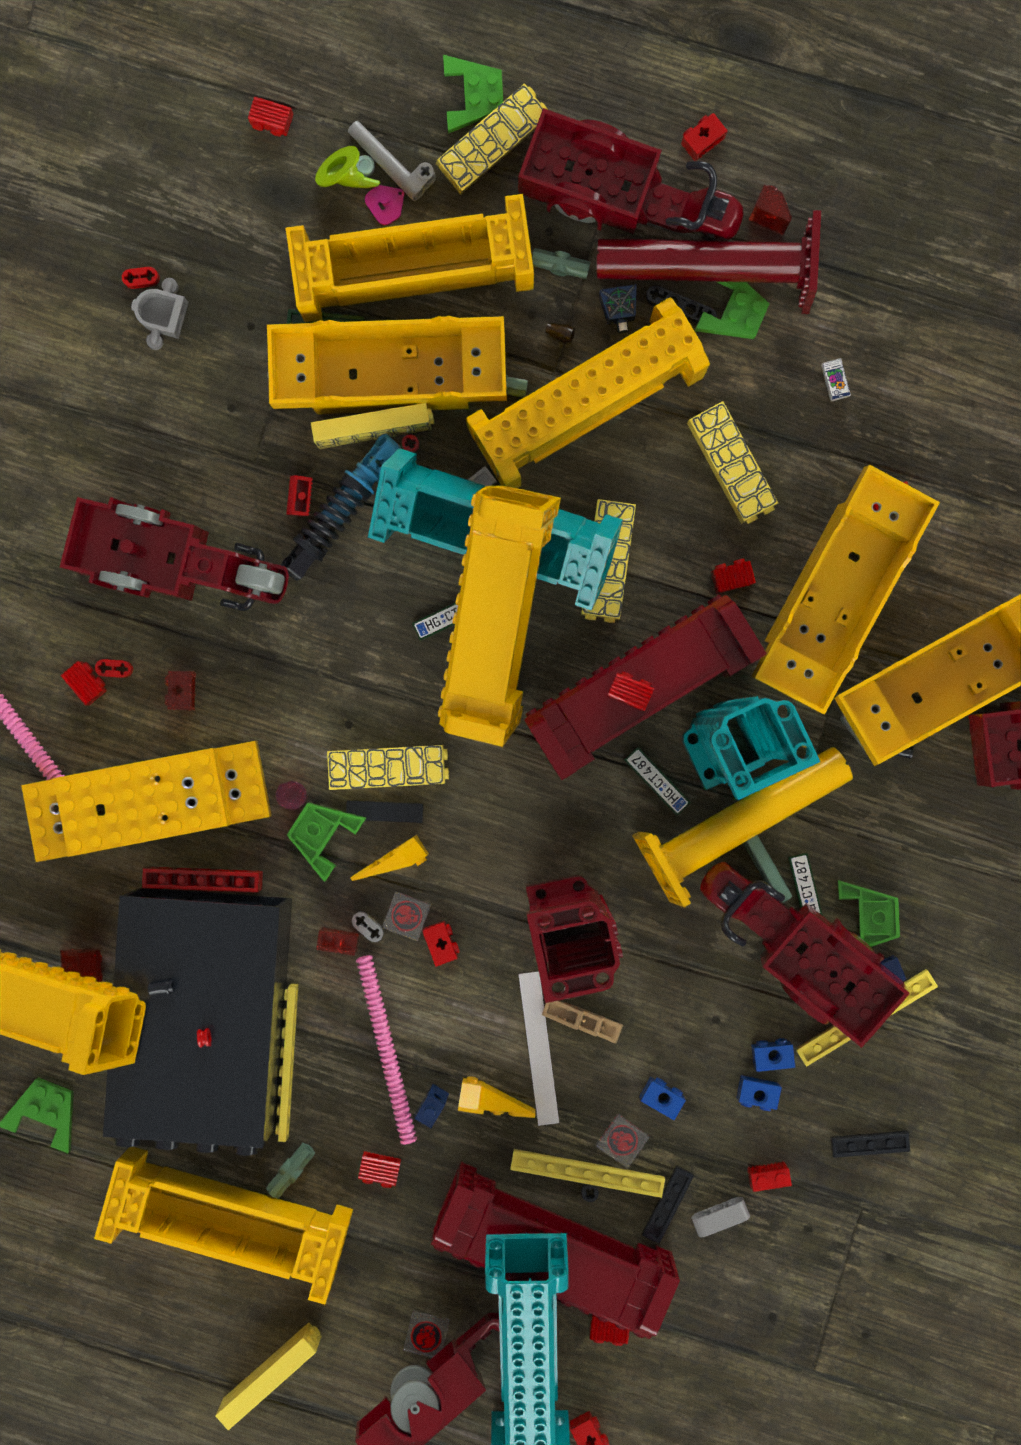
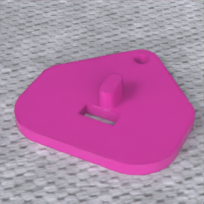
(391, 201)

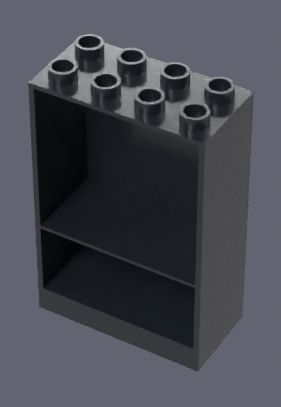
(228, 978)

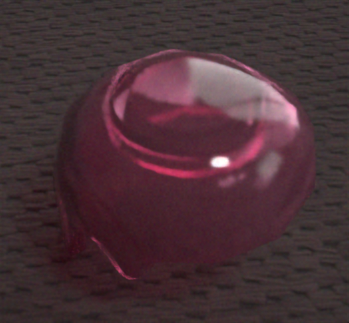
(291, 795)

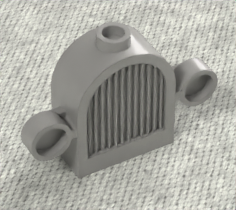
(161, 312)

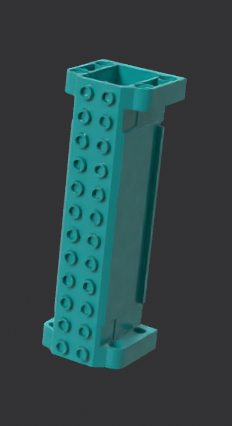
(437, 511)
(766, 737)
(528, 1337)

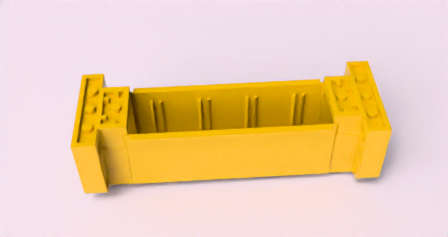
(410, 259)
(590, 394)
(494, 612)
(69, 1014)
(224, 1222)

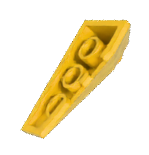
(402, 856)
(478, 1096)

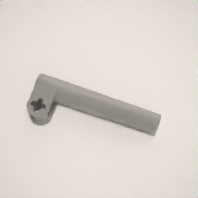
(413, 183)

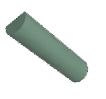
(766, 866)

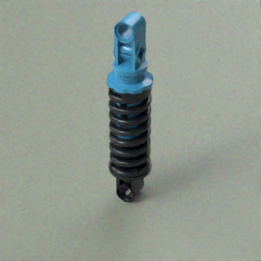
(354, 487)

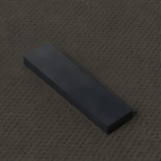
(386, 811)
(870, 1144)
(668, 1204)

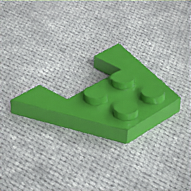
(482, 91)
(741, 316)
(314, 830)
(876, 913)
(48, 1105)

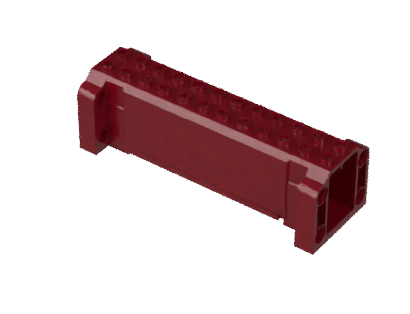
(674, 662)
(578, 957)
(604, 1273)

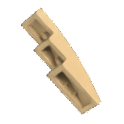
(583, 1020)

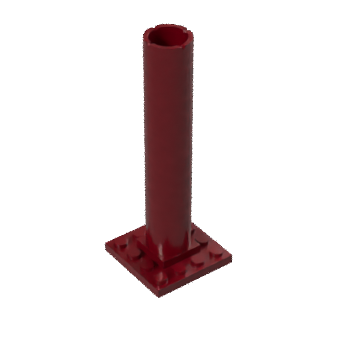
(717, 261)

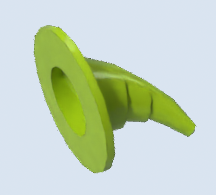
(342, 170)

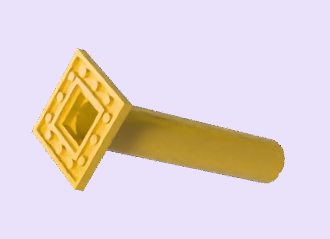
(739, 823)

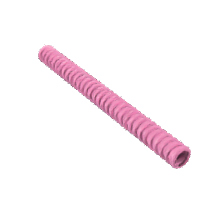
(27, 740)
(386, 1050)

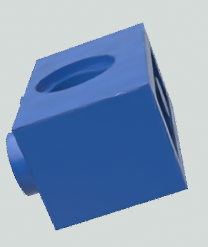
(783, 1059)
(748, 1087)
(668, 1107)

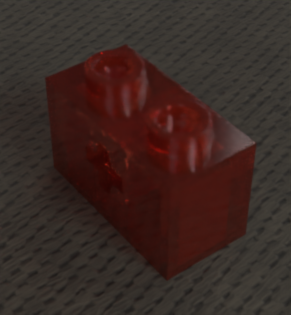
(186, 681)
(338, 941)

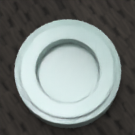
(365, 165)

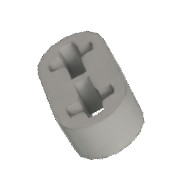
(371, 923)

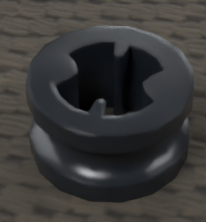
(589, 1198)

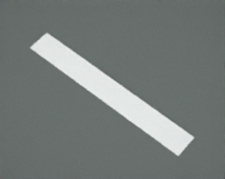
(538, 1048)

